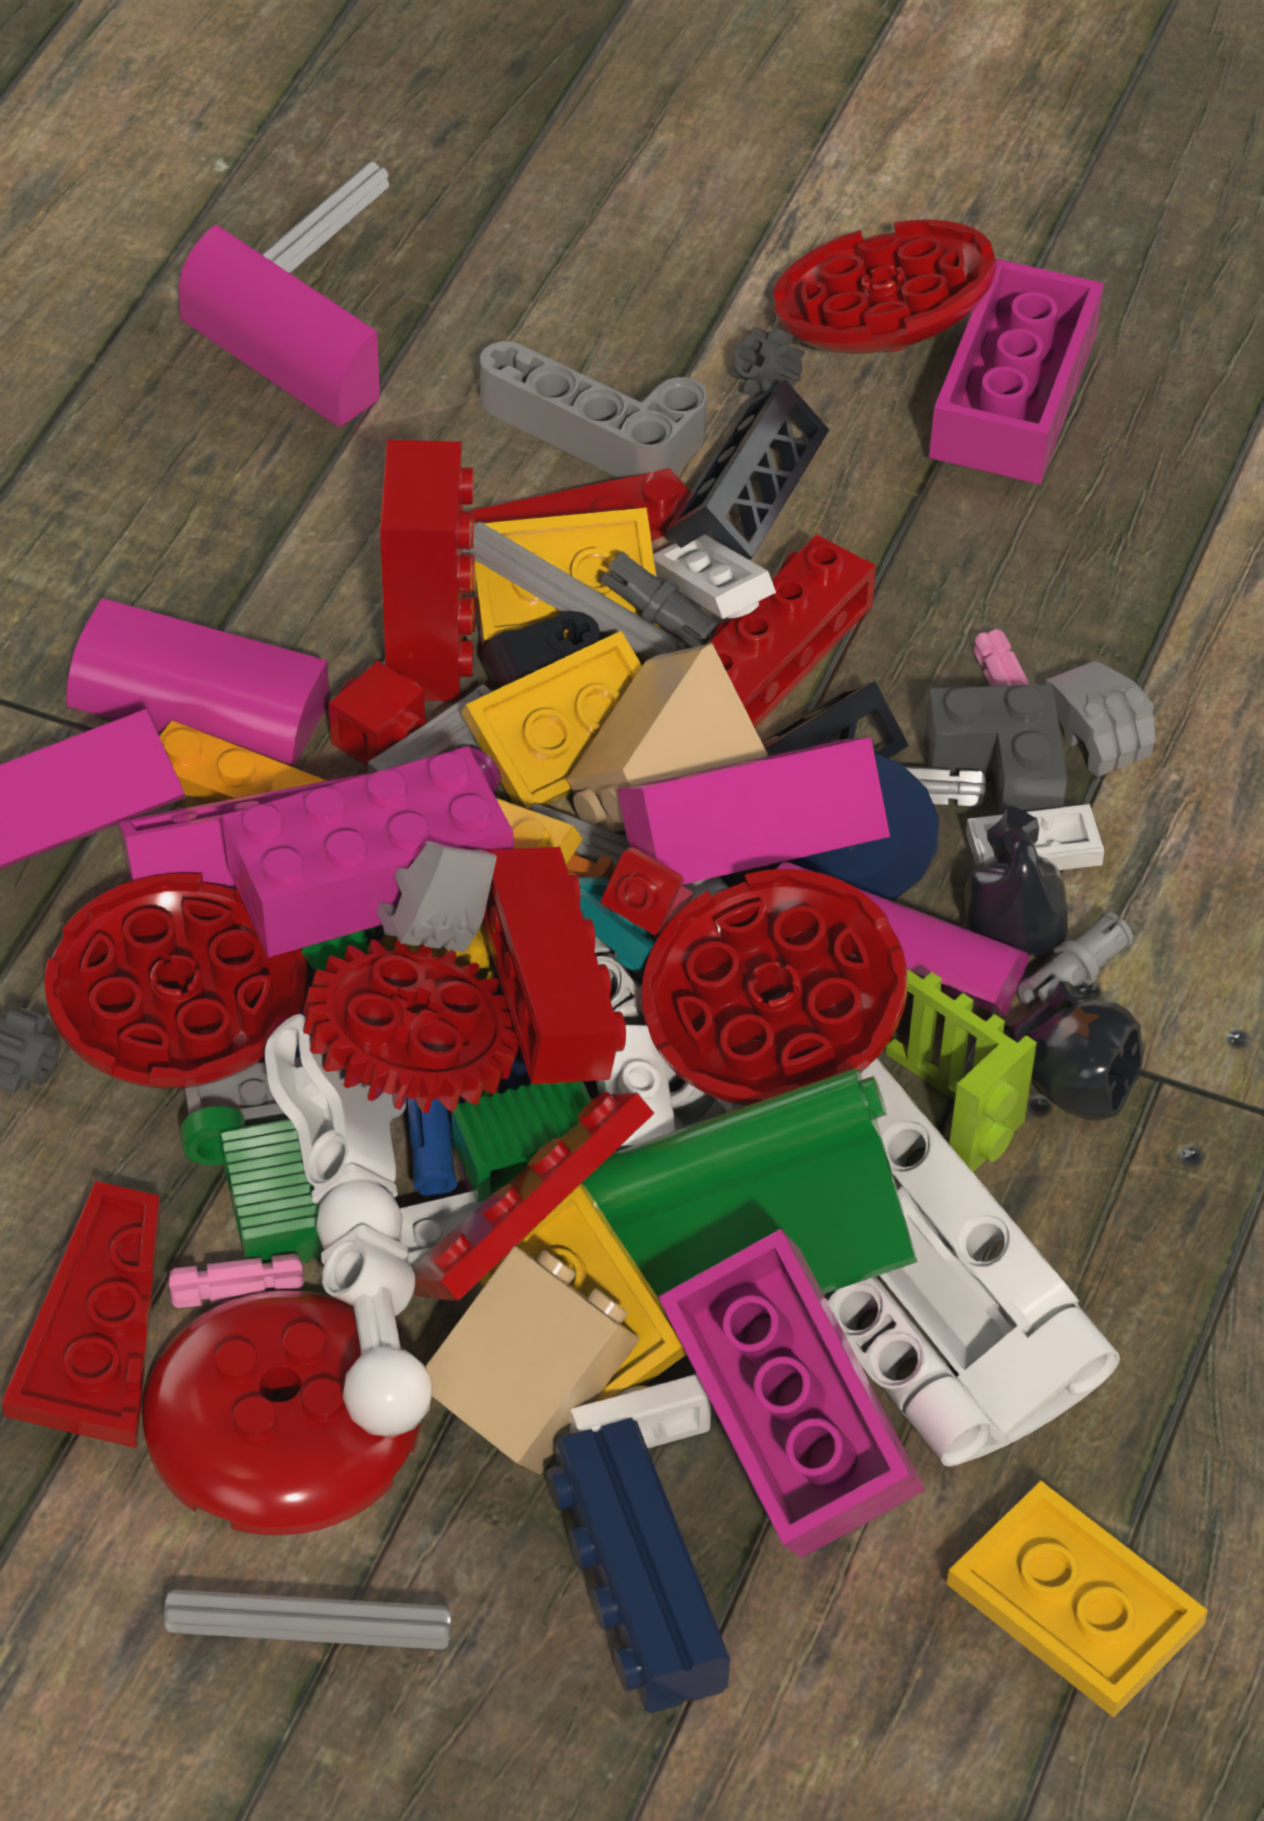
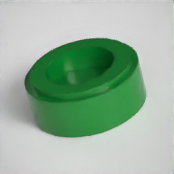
(202, 1133)

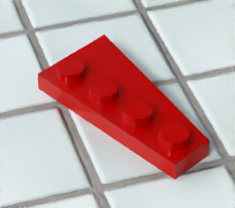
(657, 491)
(529, 1198)
(92, 1332)

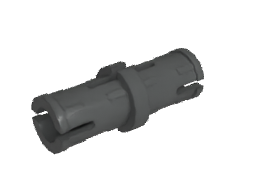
(659, 601)

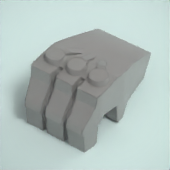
(1106, 714)
(440, 898)

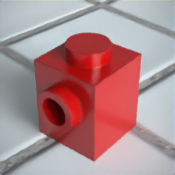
(375, 712)

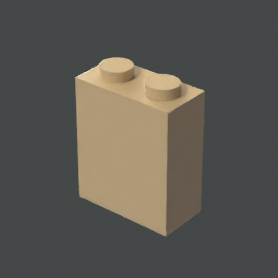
(529, 1356)

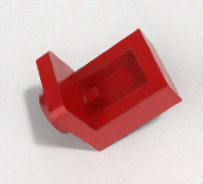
(645, 891)

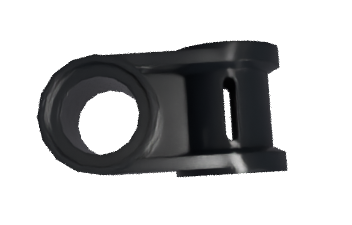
(537, 646)

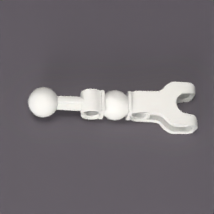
(359, 1224)

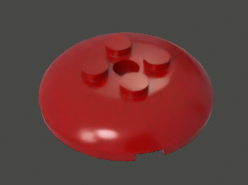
(885, 287)
(765, 938)
(124, 972)
(257, 1459)

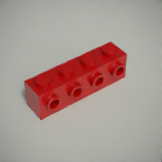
(814, 606)
(550, 968)

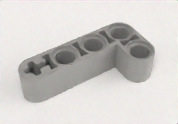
(591, 417)

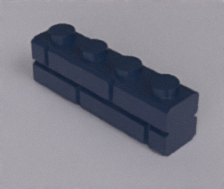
(640, 1567)

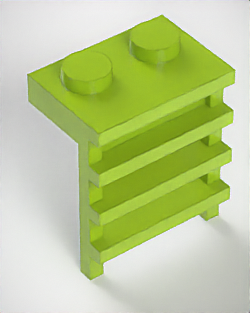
(993, 1094)

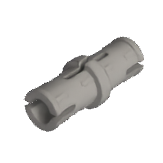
(1077, 960)

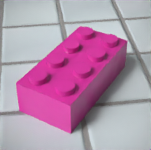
(1016, 372)
(331, 854)
(791, 1394)

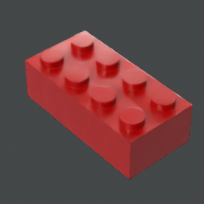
(426, 565)

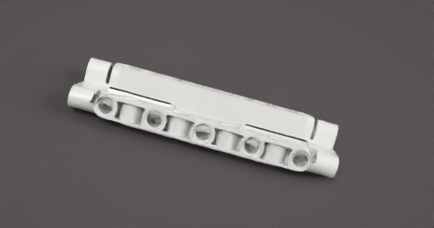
(1000, 1323)

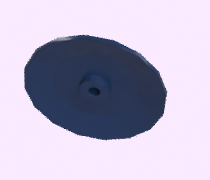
(892, 863)

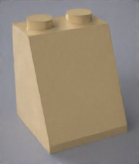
(669, 723)

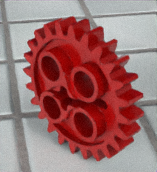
(411, 1025)

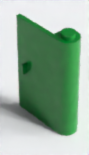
(783, 1163)

